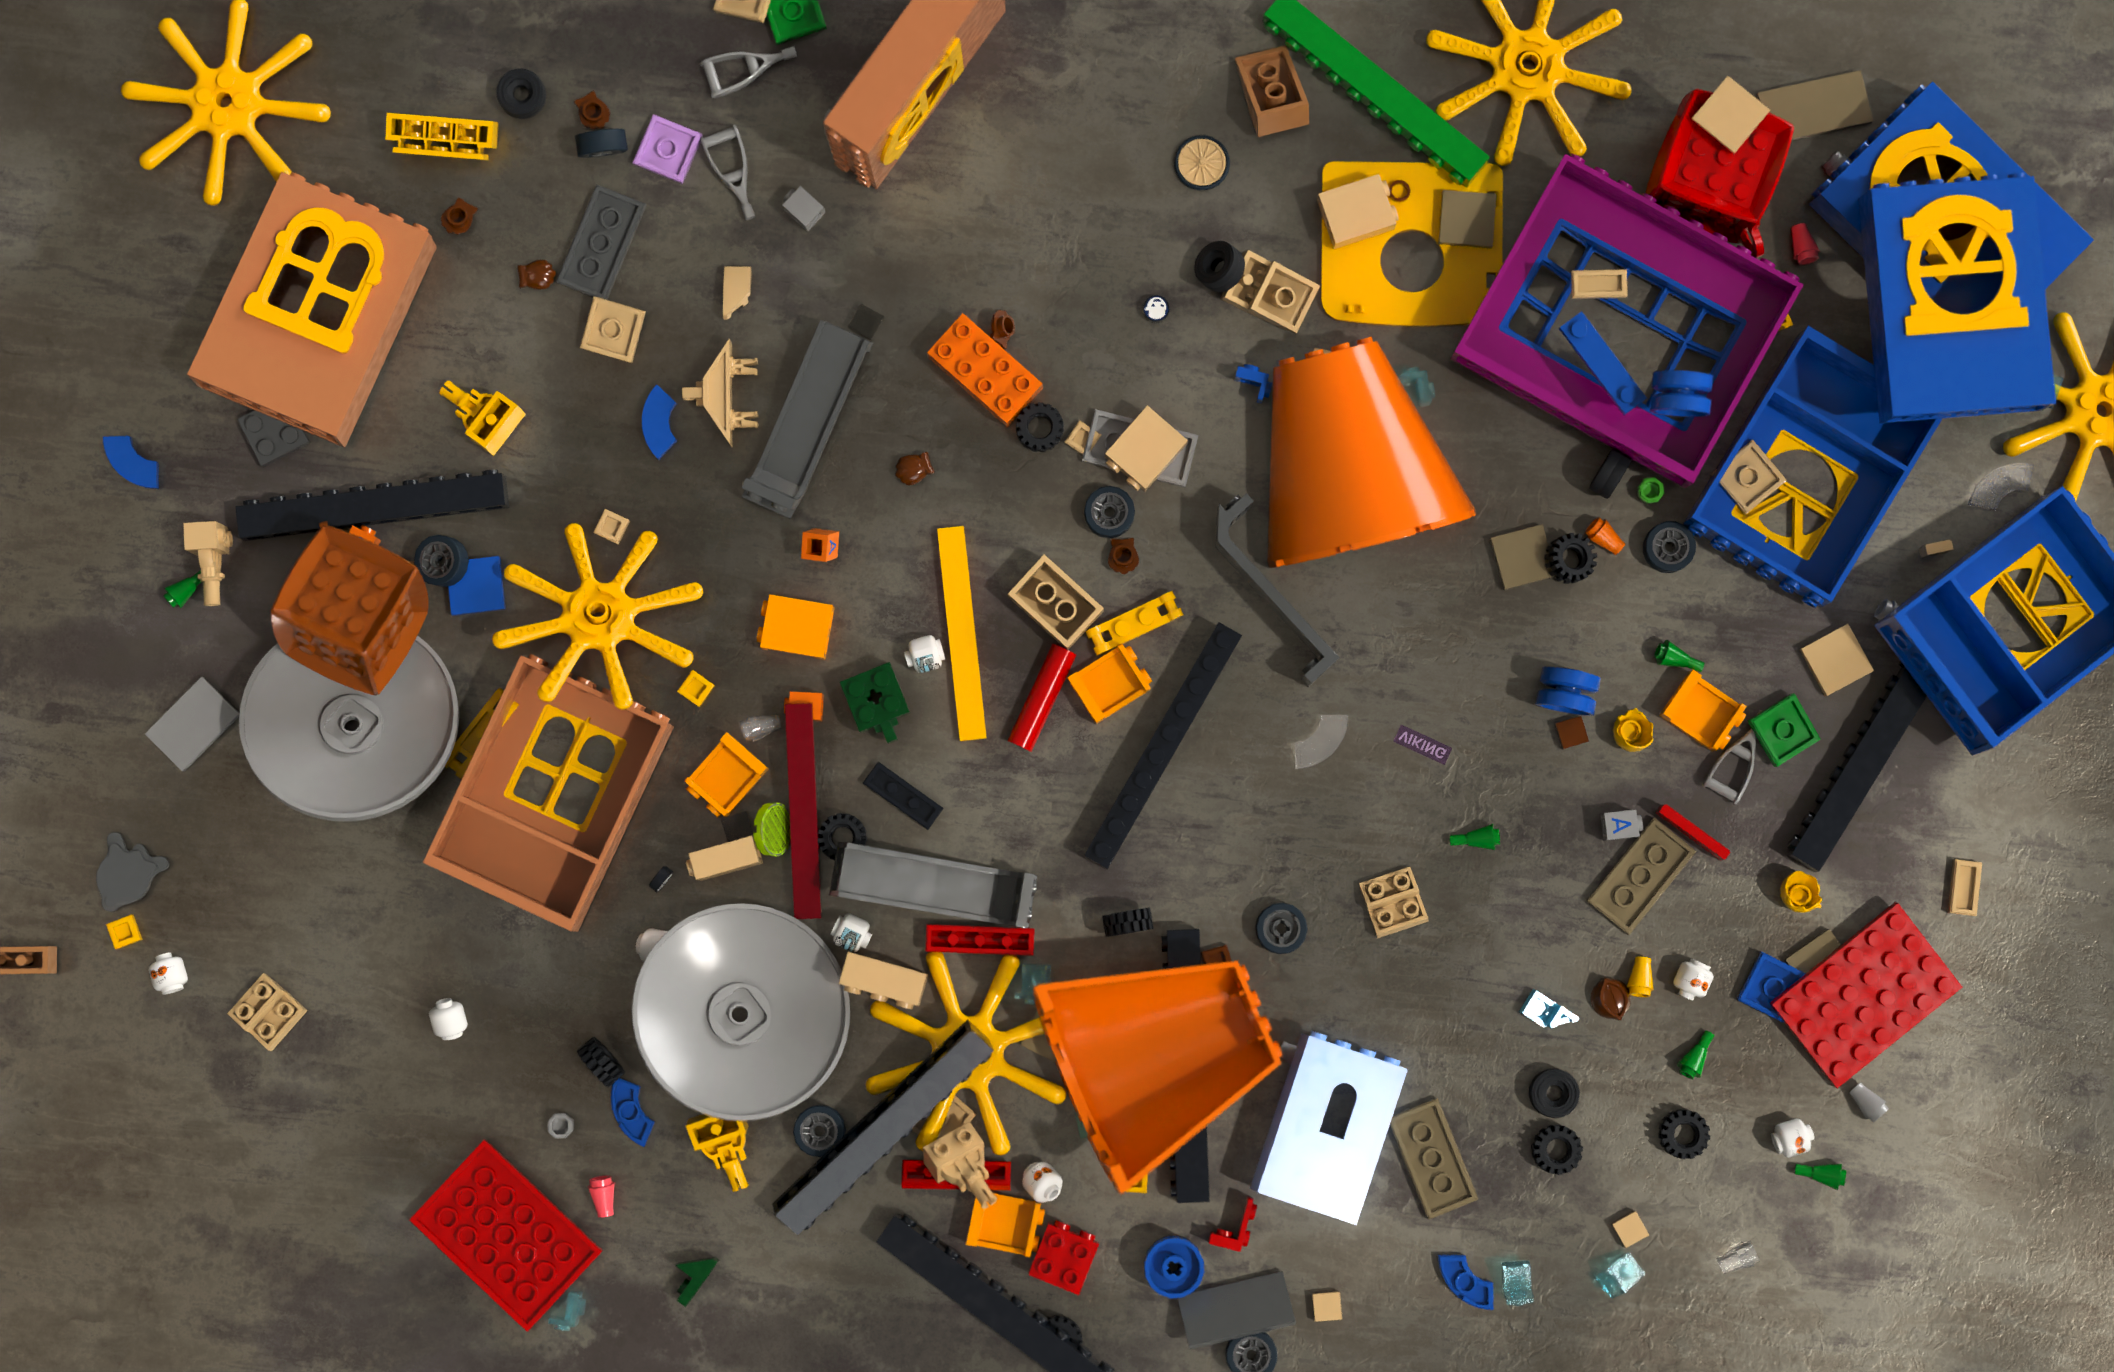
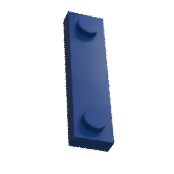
(1602, 363)

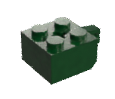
(891, 706)

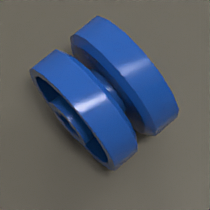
(1681, 393)
(1567, 695)
(1179, 1282)

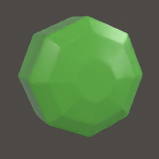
(1650, 490)

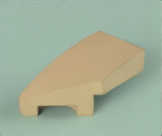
(735, 289)

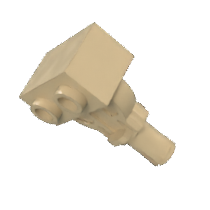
(208, 542)
(960, 1161)

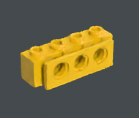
(443, 129)

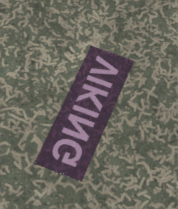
(1422, 744)

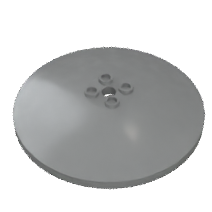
(311, 763)
(750, 962)

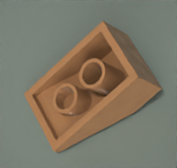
(1273, 91)

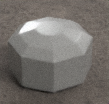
(560, 1125)

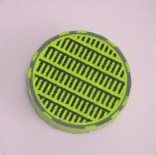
(772, 829)

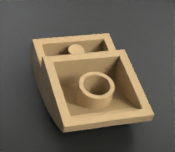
(1272, 293)

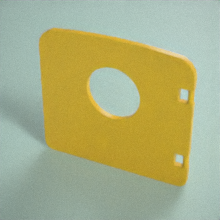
(1352, 274)

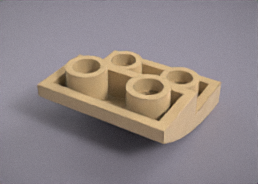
(1393, 902)
(267, 1012)

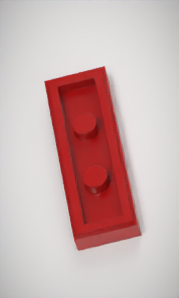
(1692, 832)

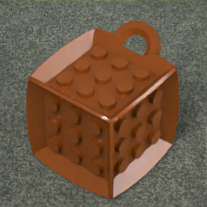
(350, 610)

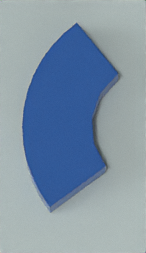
(656, 422)
(129, 463)
(629, 1113)
(1464, 1283)

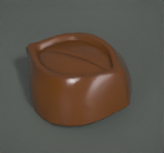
(1610, 998)

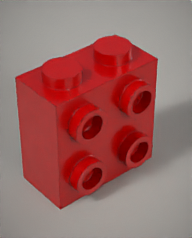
(1064, 1257)

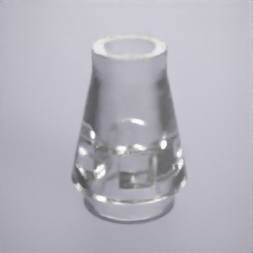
(759, 726)
(1739, 1257)

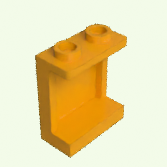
(795, 626)
(1110, 683)
(1703, 712)
(726, 776)
(1006, 1225)

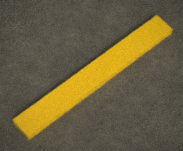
(961, 633)

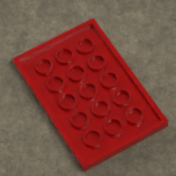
(1866, 995)
(506, 1235)

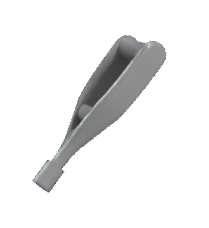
(751, 60)
(734, 176)
(1744, 753)

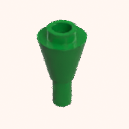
(180, 592)
(1671, 655)
(1483, 837)
(1693, 1062)
(1829, 1175)

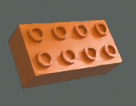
(985, 370)

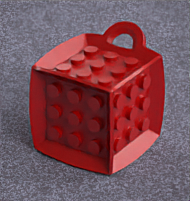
(1711, 182)

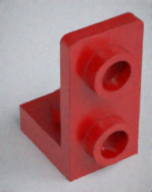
(1224, 1238)

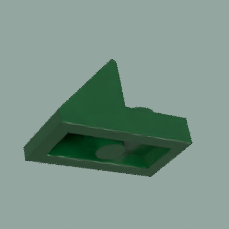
(698, 1271)

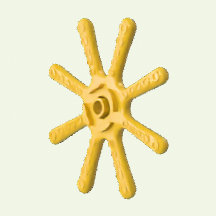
(1529, 84)
(211, 88)
(2081, 410)
(603, 631)
(983, 1073)

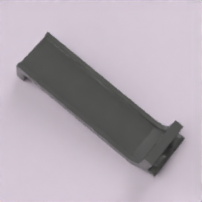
(806, 419)
(1225, 519)
(933, 885)

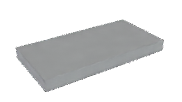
(1113, 426)

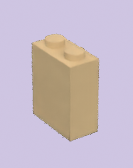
(1357, 211)
(1145, 449)
(724, 859)

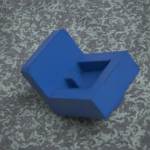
(1250, 375)

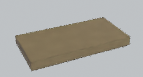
(1821, 104)
(1641, 876)
(1432, 1158)

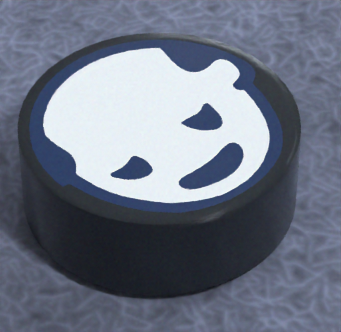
(1156, 309)
(660, 878)

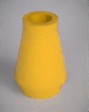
(1640, 980)

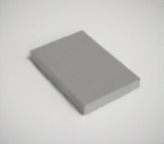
(193, 724)

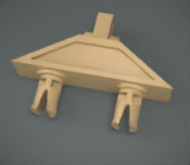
(716, 392)

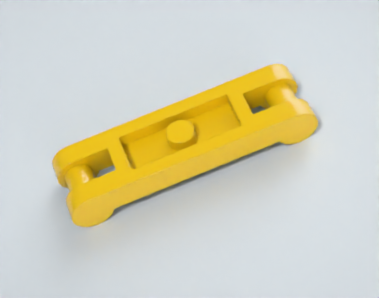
(1134, 623)
(472, 735)

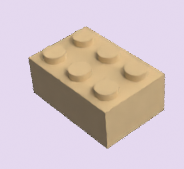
(1055, 602)
(883, 980)

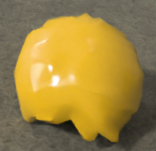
(1633, 731)
(1800, 892)

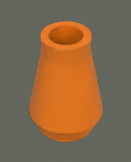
(1604, 535)

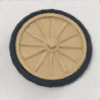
(1201, 162)

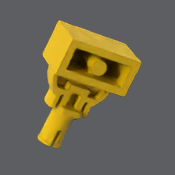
(486, 420)
(721, 1140)

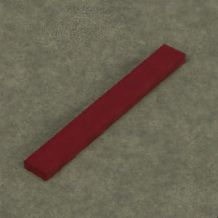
(803, 810)

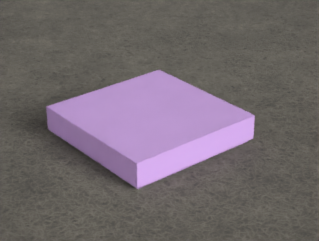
(667, 149)

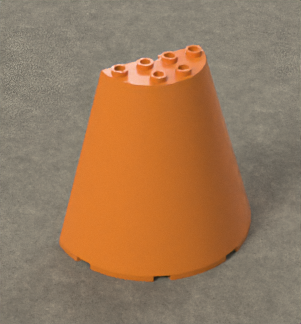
(1351, 458)
(1154, 1057)

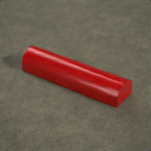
(1042, 697)
(980, 939)
(917, 1176)

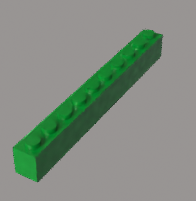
(1376, 90)

